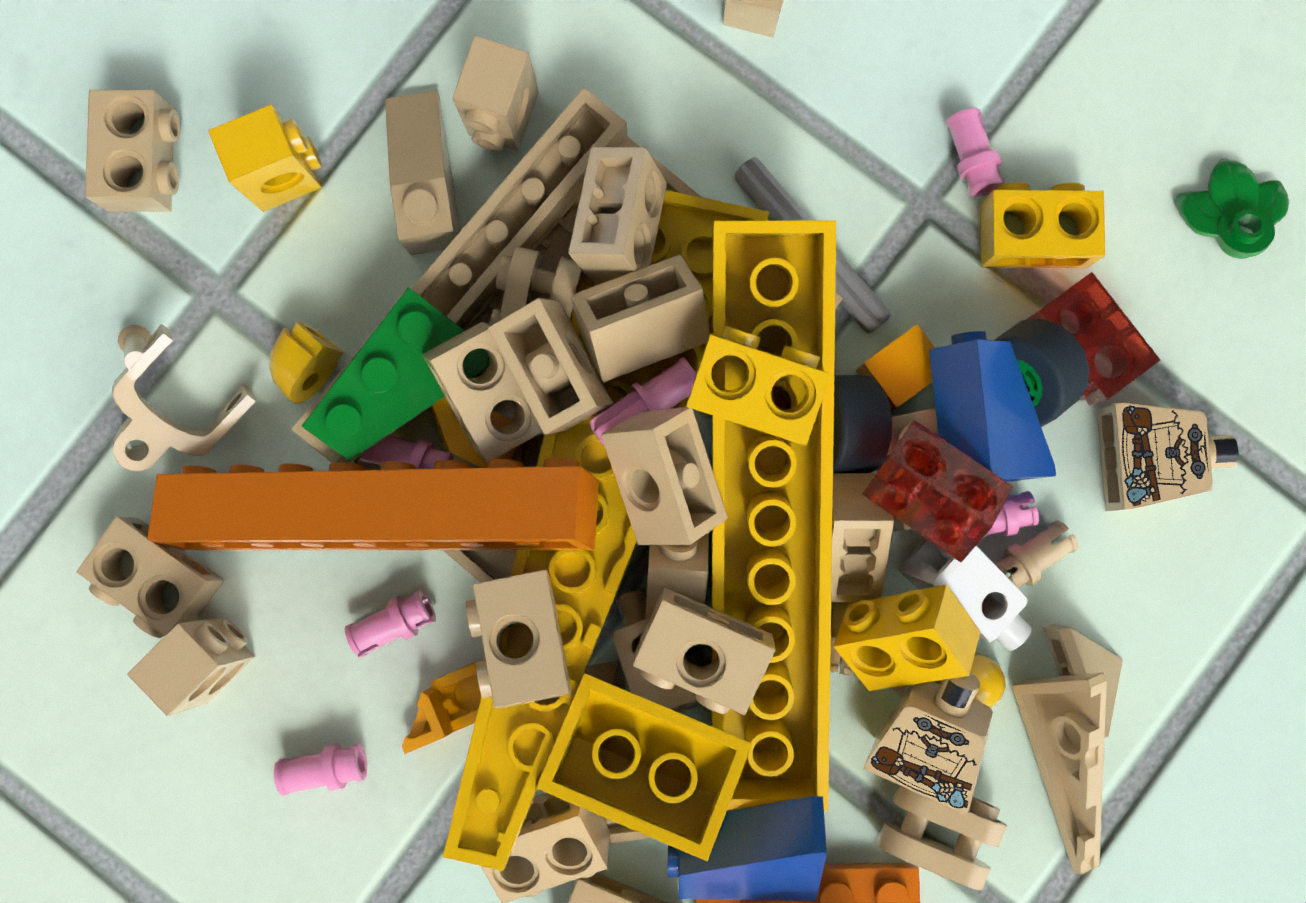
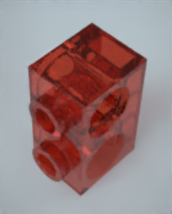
(1102, 330)
(938, 491)

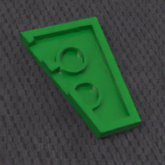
(387, 378)

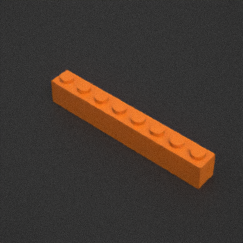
(378, 508)

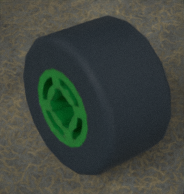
(1051, 365)
(860, 424)

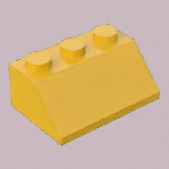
(645, 766)

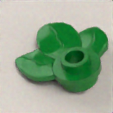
(1233, 202)

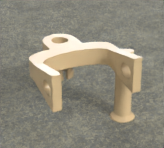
(146, 422)

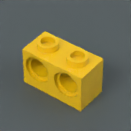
(1043, 239)
(752, 401)
(908, 638)

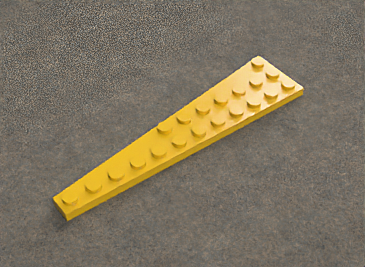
(516, 741)

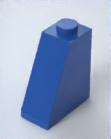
(988, 408)
(759, 855)

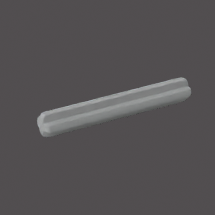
(772, 197)

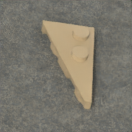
(1068, 740)

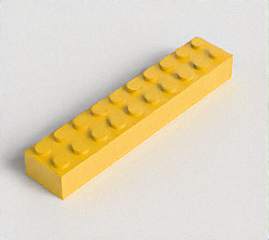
(778, 502)

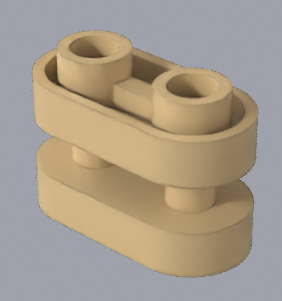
(522, 277)
(952, 863)

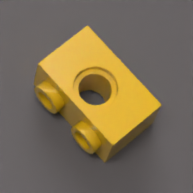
(267, 157)

